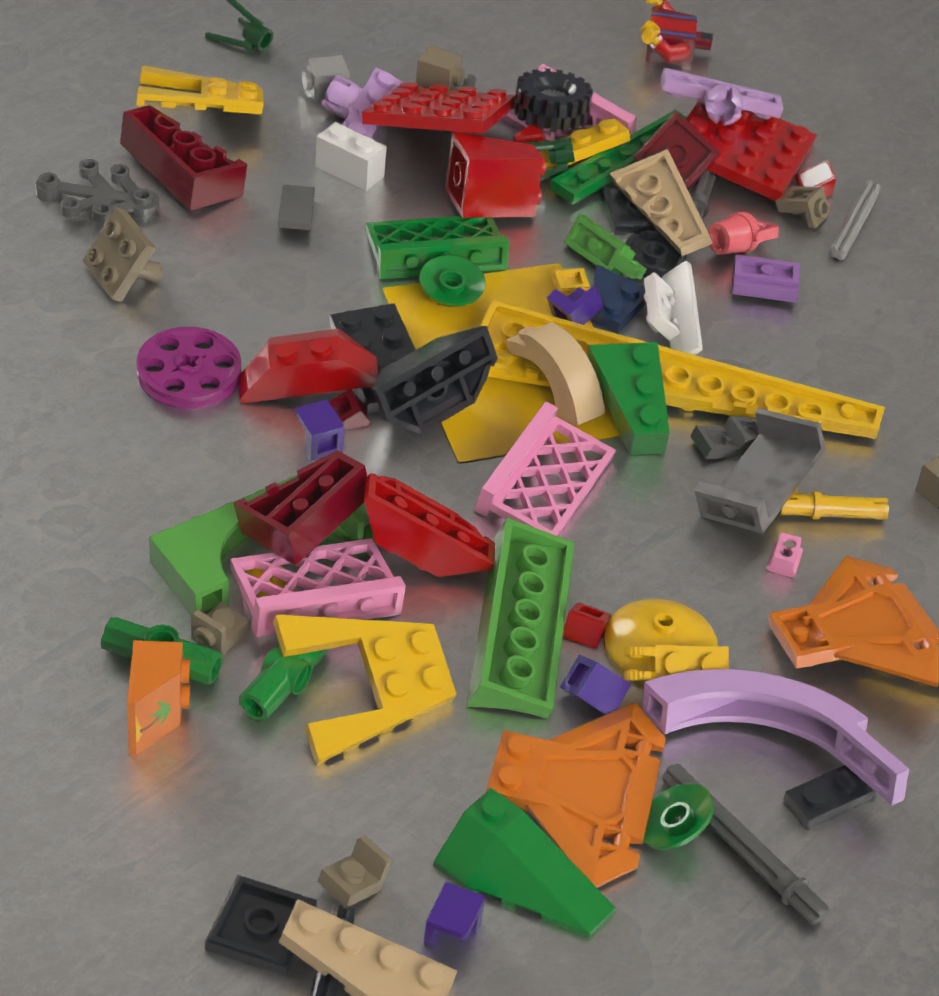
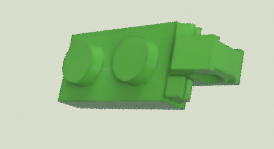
(603, 248)

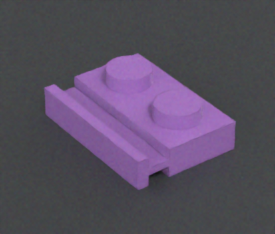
(766, 278)

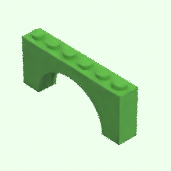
(195, 551)

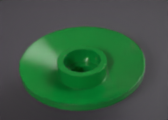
(452, 280)
(678, 816)

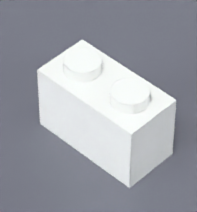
(350, 156)

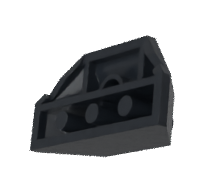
(435, 380)

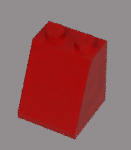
(493, 177)

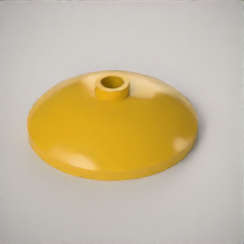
(653, 623)

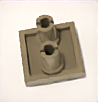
(121, 256)

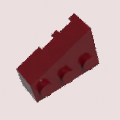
(305, 509)

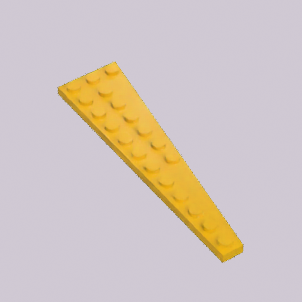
(689, 379)

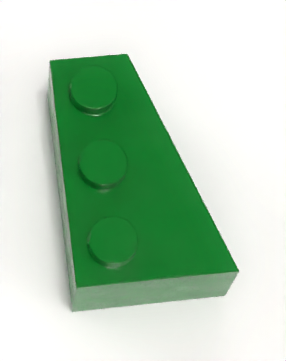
(634, 393)

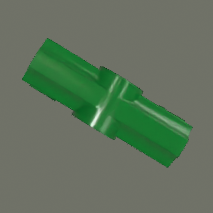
(120, 636)
(276, 681)

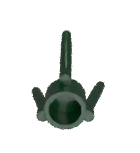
(254, 32)
(558, 152)

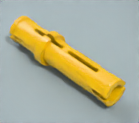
(818, 505)

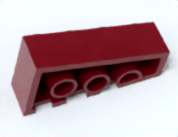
(181, 159)

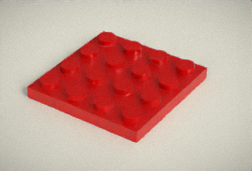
(439, 108)
(755, 149)

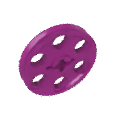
(188, 367)

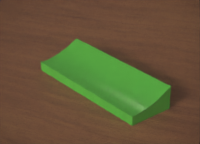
(522, 621)

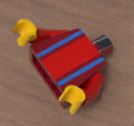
(672, 35)

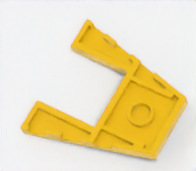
(215, 91)
(401, 665)

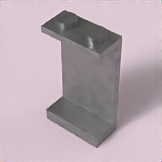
(765, 473)

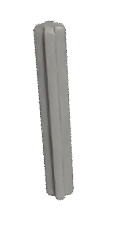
(854, 220)

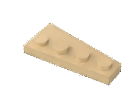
(664, 200)
(360, 958)

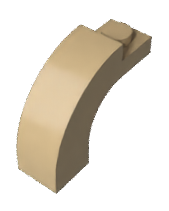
(566, 368)

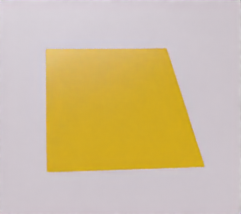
(503, 406)

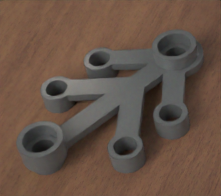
(137, 200)

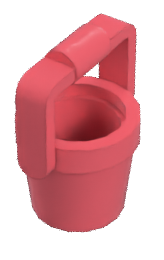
(740, 234)

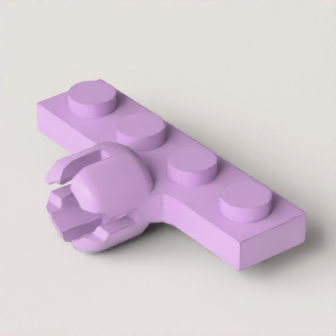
(721, 99)
(349, 100)

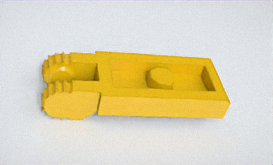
(676, 659)

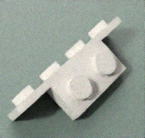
(674, 308)

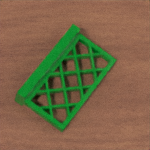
(405, 259)

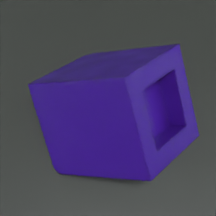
(577, 307)
(322, 429)
(595, 685)
(454, 913)

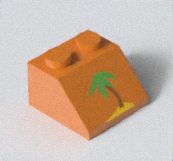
(156, 692)

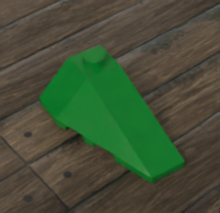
(510, 857)

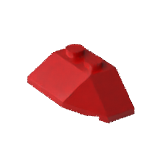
(307, 366)
(424, 530)

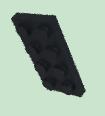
(379, 332)

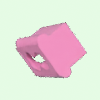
(781, 564)

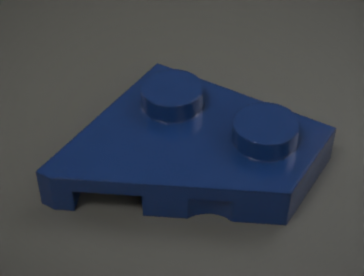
(620, 299)

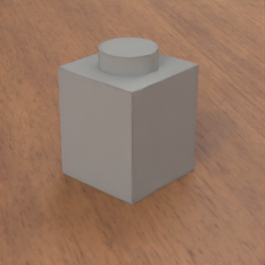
(321, 73)

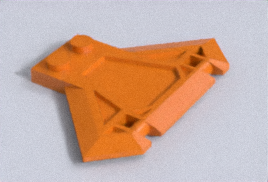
(864, 622)
(586, 787)

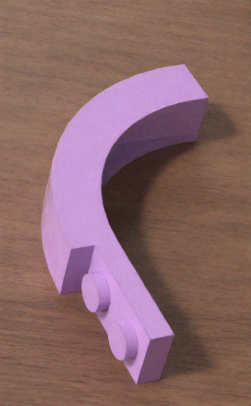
(779, 703)

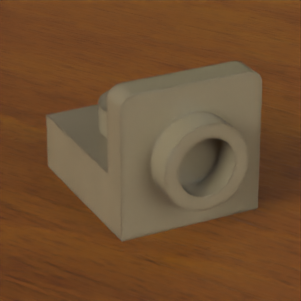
(805, 200)
(219, 628)
(357, 874)

